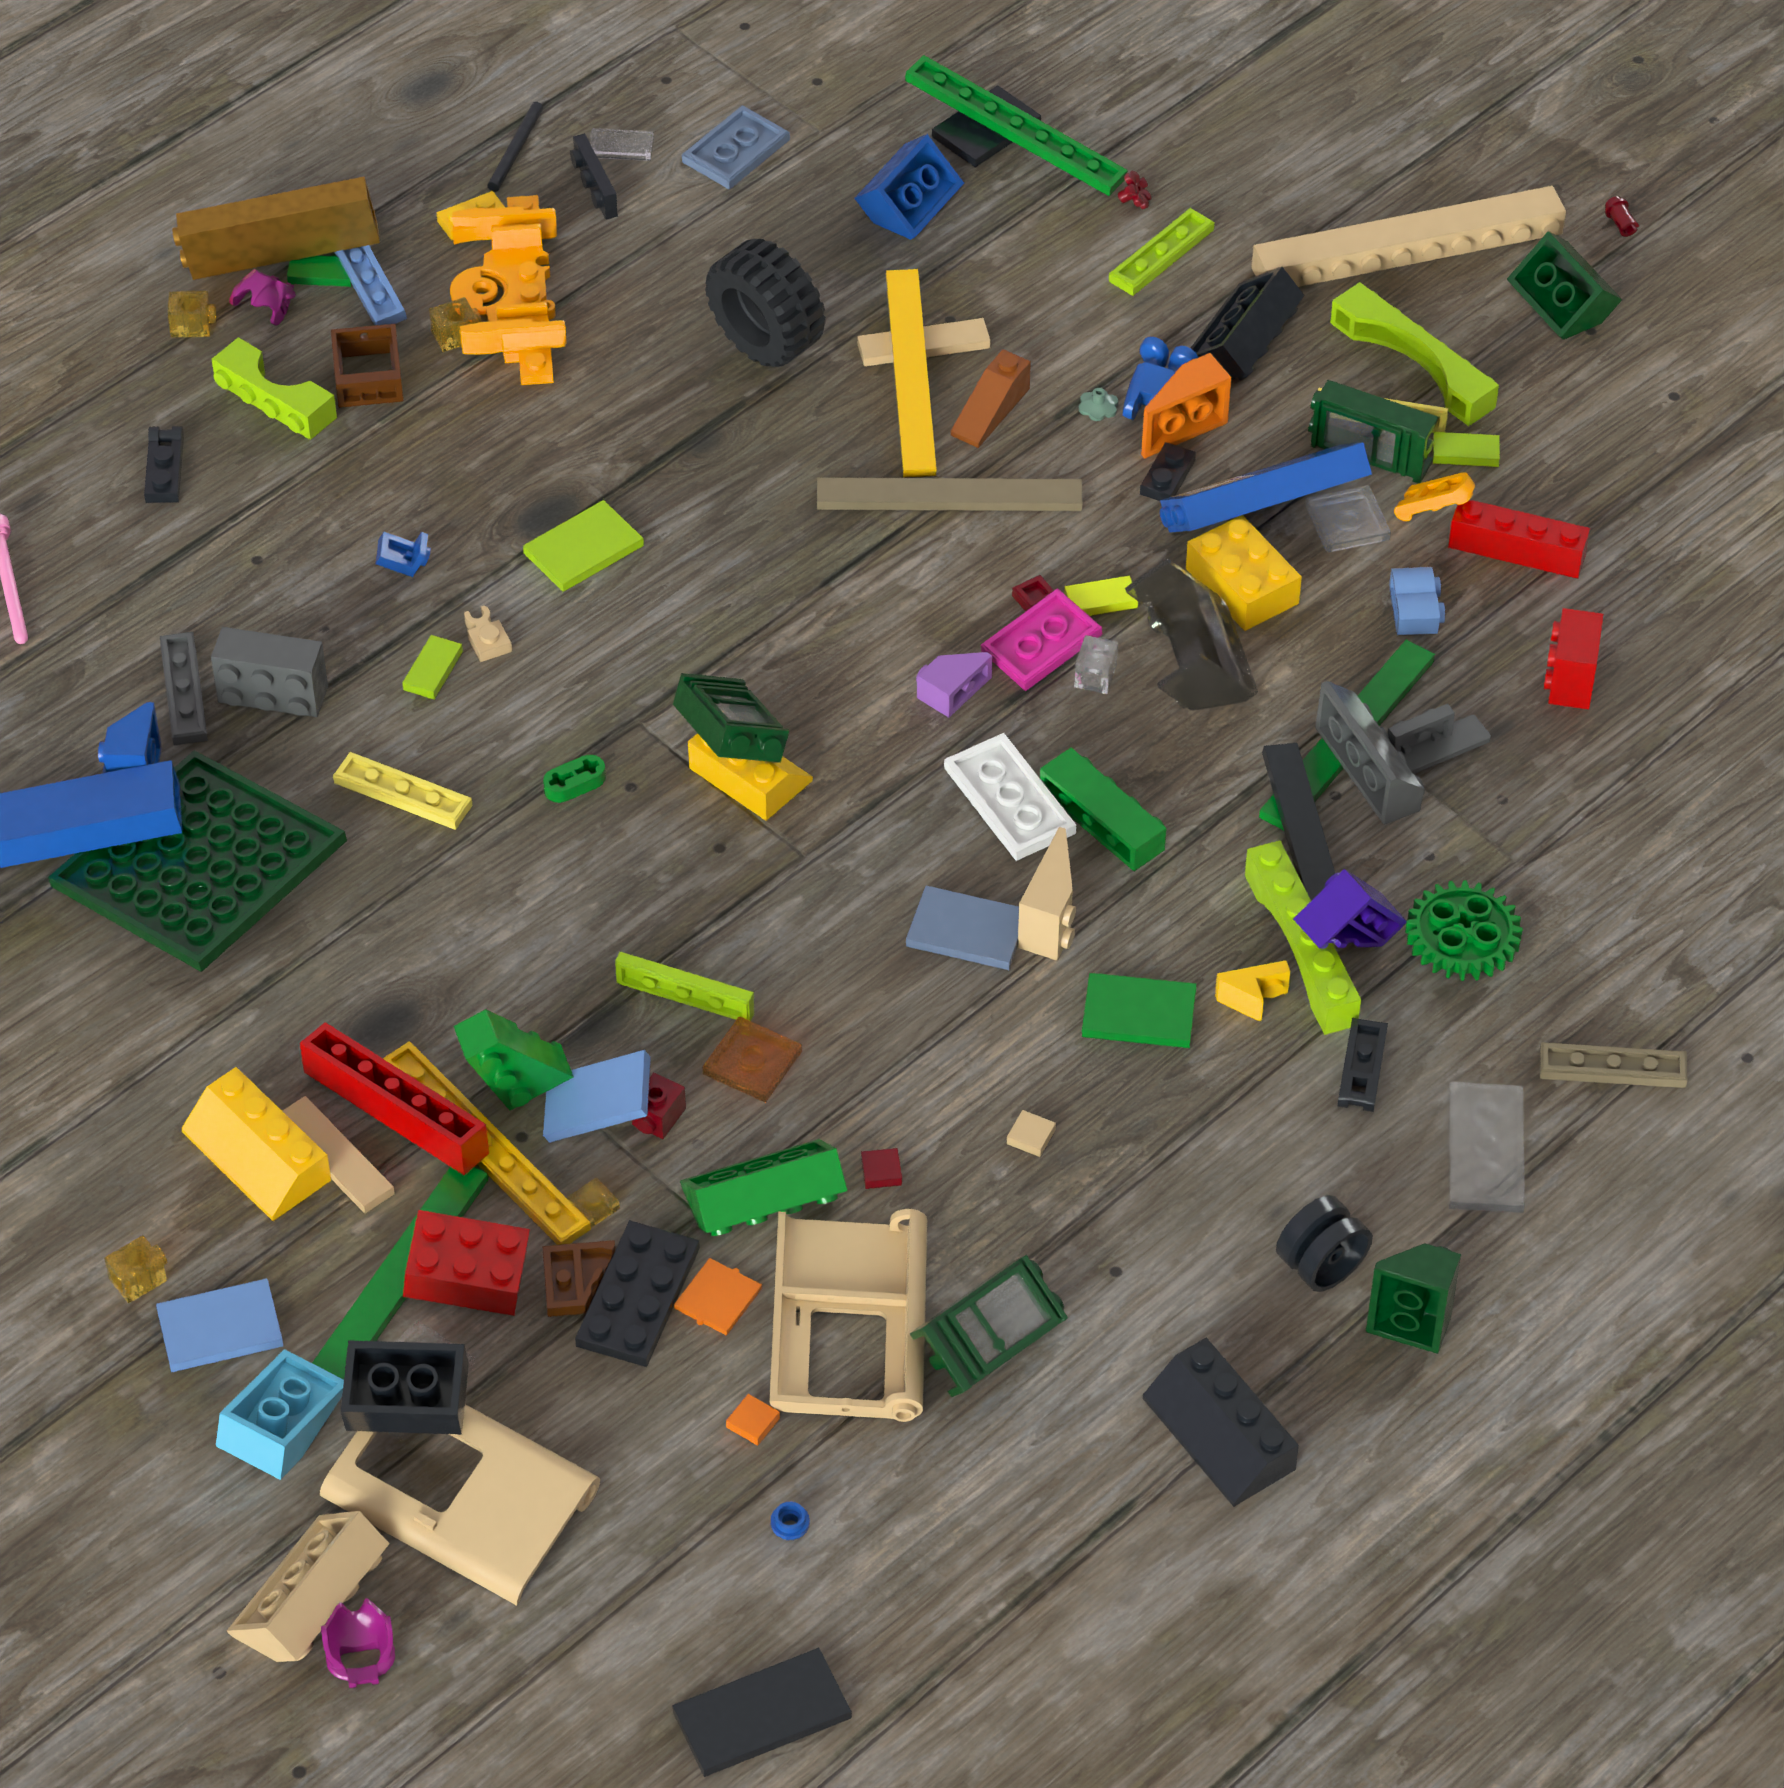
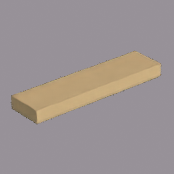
(939, 340)
(346, 1163)

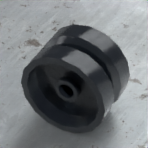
(1324, 1243)

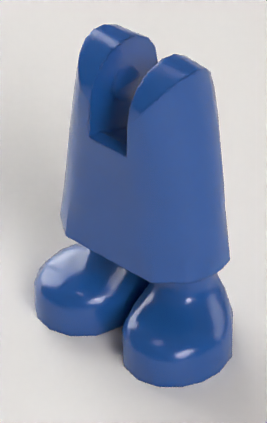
(1152, 374)

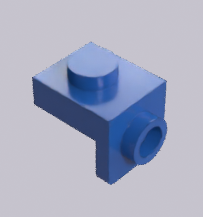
(402, 554)

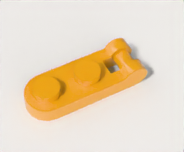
(1435, 495)

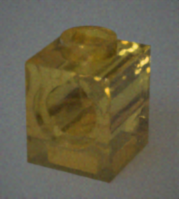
(190, 314)
(447, 320)
(135, 1281)

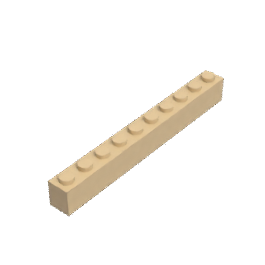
(1413, 237)

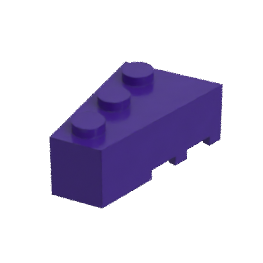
(1349, 913)

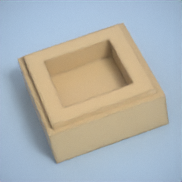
(1031, 1133)

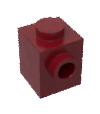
(665, 1106)

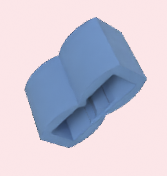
(1415, 600)

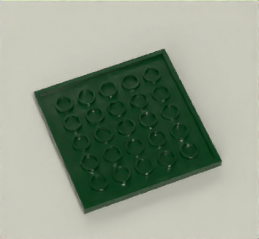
(214, 879)

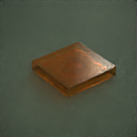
(752, 1059)

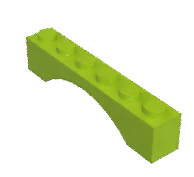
(1371, 319)
(1324, 975)

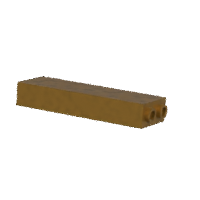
(276, 228)

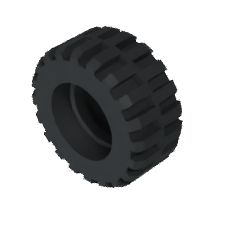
(765, 302)

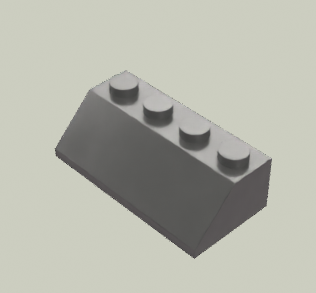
(1367, 754)

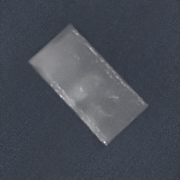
(1486, 1147)

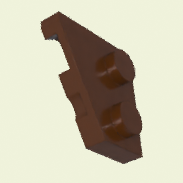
(574, 1275)

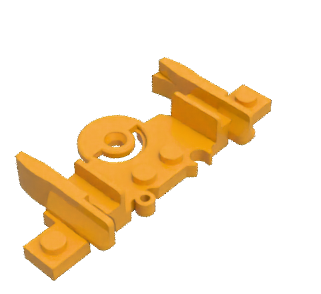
(521, 318)

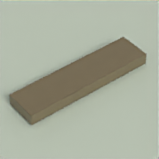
(1613, 1065)

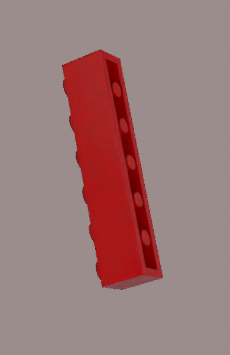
(394, 1098)

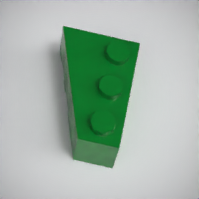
(510, 1060)

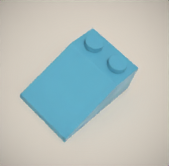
(279, 1414)

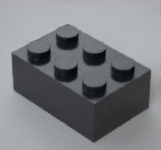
(404, 1387)

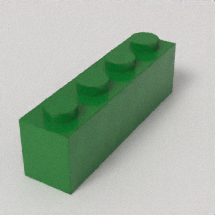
(1104, 809)

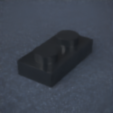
(1167, 472)

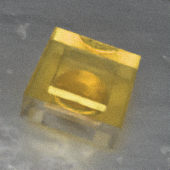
(594, 1201)

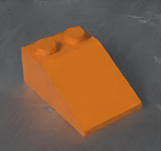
(1187, 405)

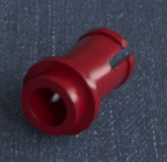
(1618, 210)

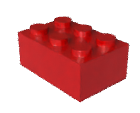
(466, 1262)

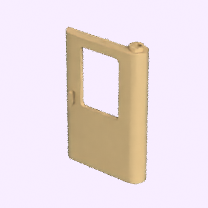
(850, 1272)
(497, 1521)

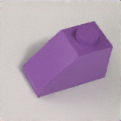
(953, 680)

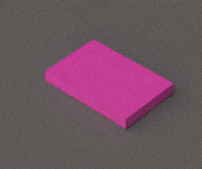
(1041, 639)

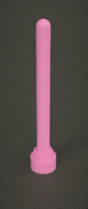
(9, 585)

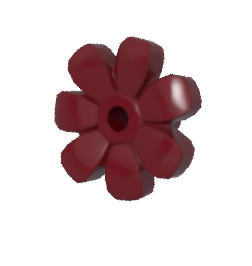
(1135, 190)

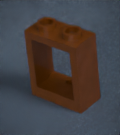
(370, 386)

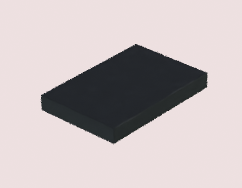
(970, 138)

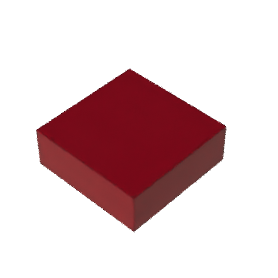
(1031, 592)
(881, 1168)

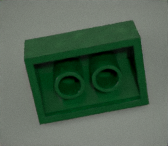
(1563, 287)
(1414, 1296)

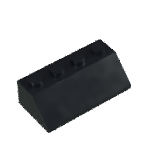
(1249, 321)
(1221, 1422)

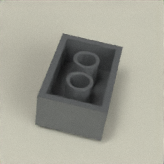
(269, 672)

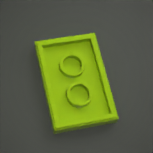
(583, 545)

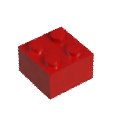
(1573, 658)

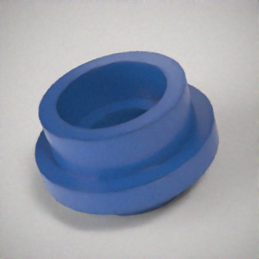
(790, 1512)

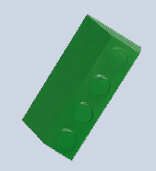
(764, 1186)

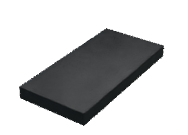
(761, 1712)

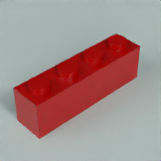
(1519, 538)

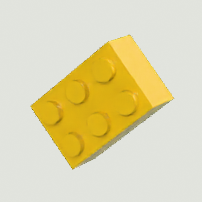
(1244, 572)

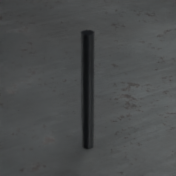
(515, 146)

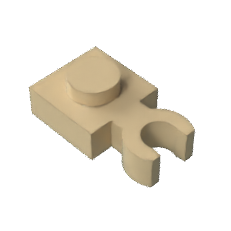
(487, 637)

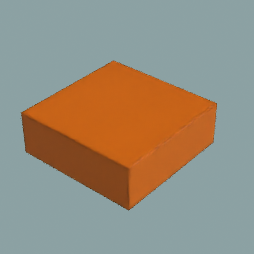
(753, 1419)

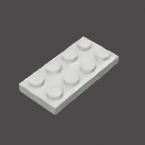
(1009, 796)

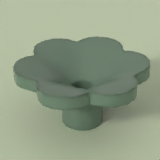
(1098, 404)

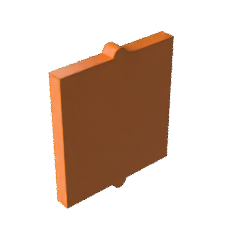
(718, 1296)

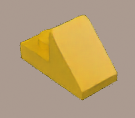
(1248, 986)

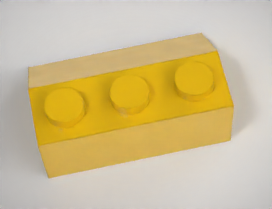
(755, 784)

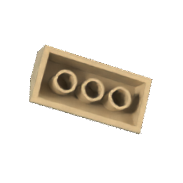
(309, 1586)

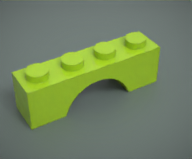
(301, 407)

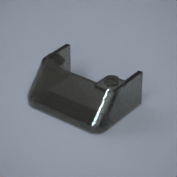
(1202, 635)

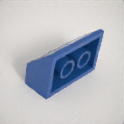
(910, 188)

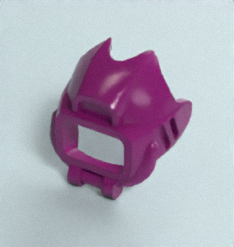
(265, 292)
(355, 1632)

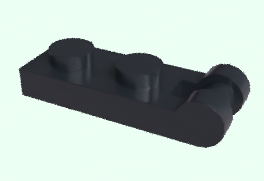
(164, 465)
(1362, 1063)

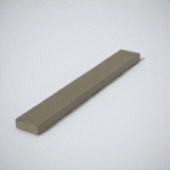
(949, 494)

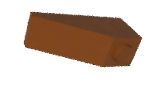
(993, 398)

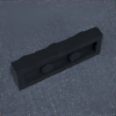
(594, 176)

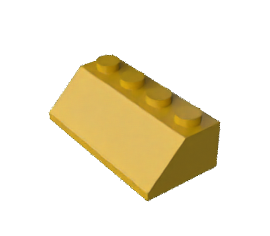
(256, 1144)

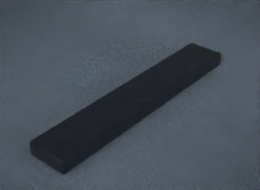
(1299, 816)

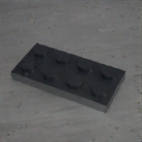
(637, 1293)

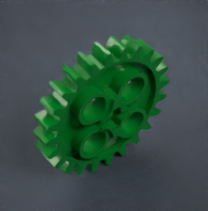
(1463, 930)

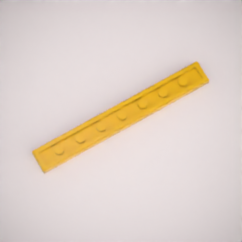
(911, 373)
(504, 1162)

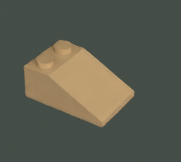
(1047, 904)

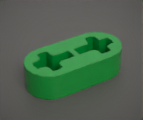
(574, 779)

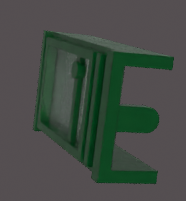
(1390, 431)
(730, 718)
(992, 1323)

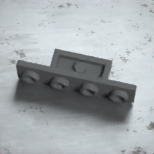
(1436, 737)

